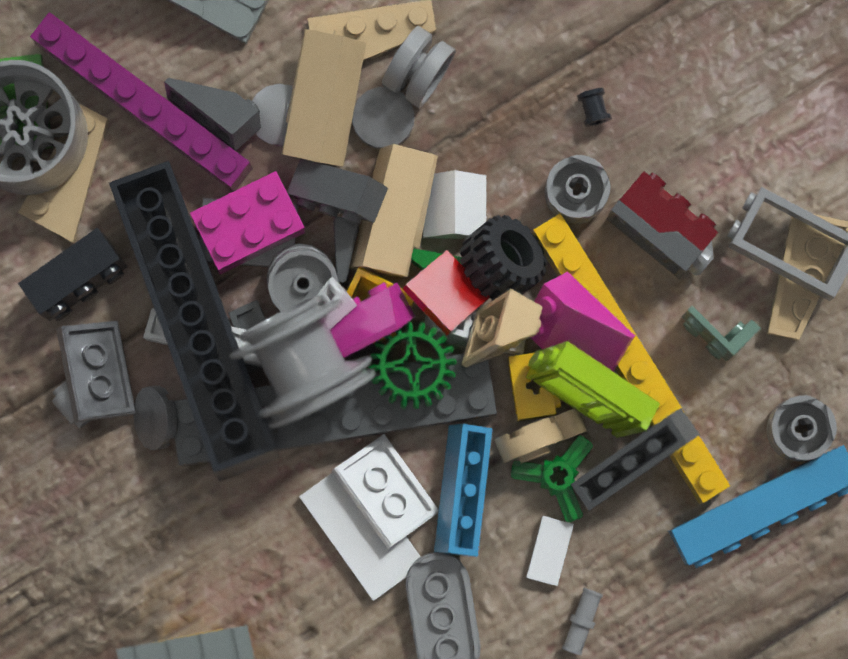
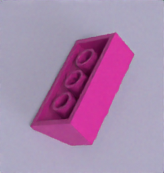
(372, 318)

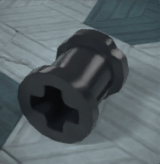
(594, 107)

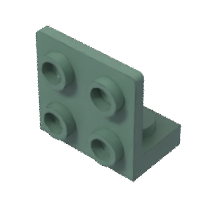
(719, 345)

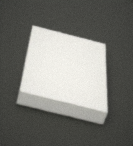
(385, 491)

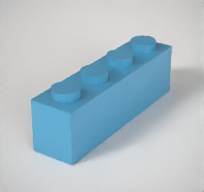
(463, 490)

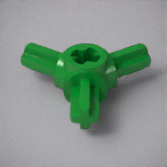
(541, 474)

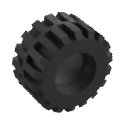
(502, 257)

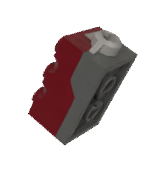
(664, 226)

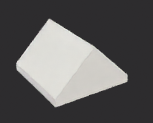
(455, 205)

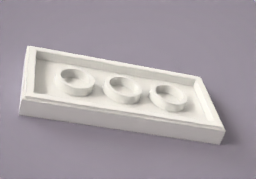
(356, 540)

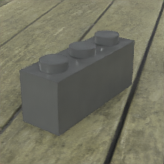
(336, 192)

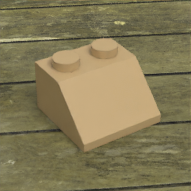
(501, 327)

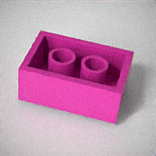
(247, 222)

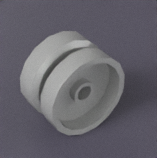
(414, 64)
(296, 263)

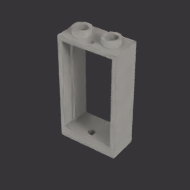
(737, 232)

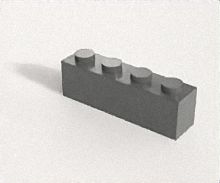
(635, 459)

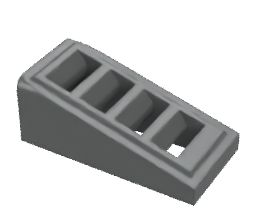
(344, 239)

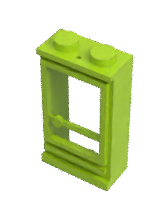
(592, 389)

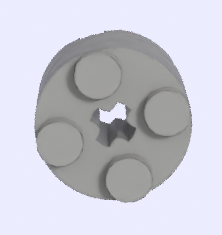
(566, 174)
(809, 412)

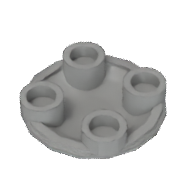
(273, 106)

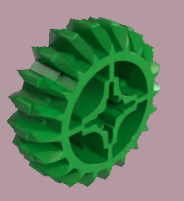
(410, 338)

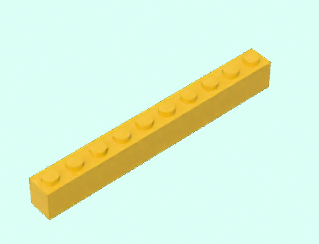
(636, 365)

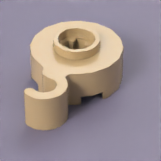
(536, 438)

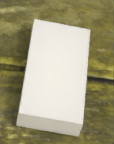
(549, 551)

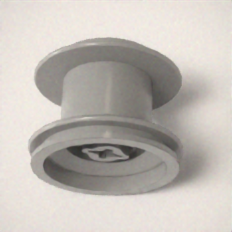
(302, 361)

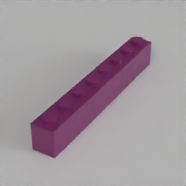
(141, 102)

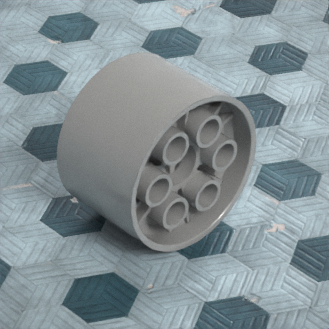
(28, 81)

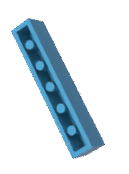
(761, 507)

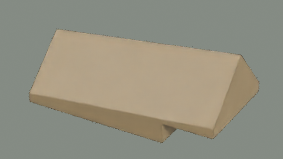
(323, 97)
(399, 226)

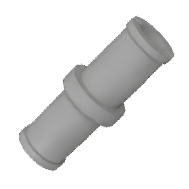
(582, 621)

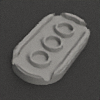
(442, 608)

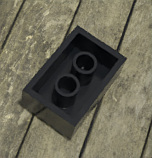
(73, 276)

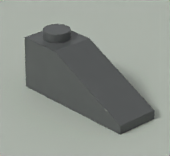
(216, 110)

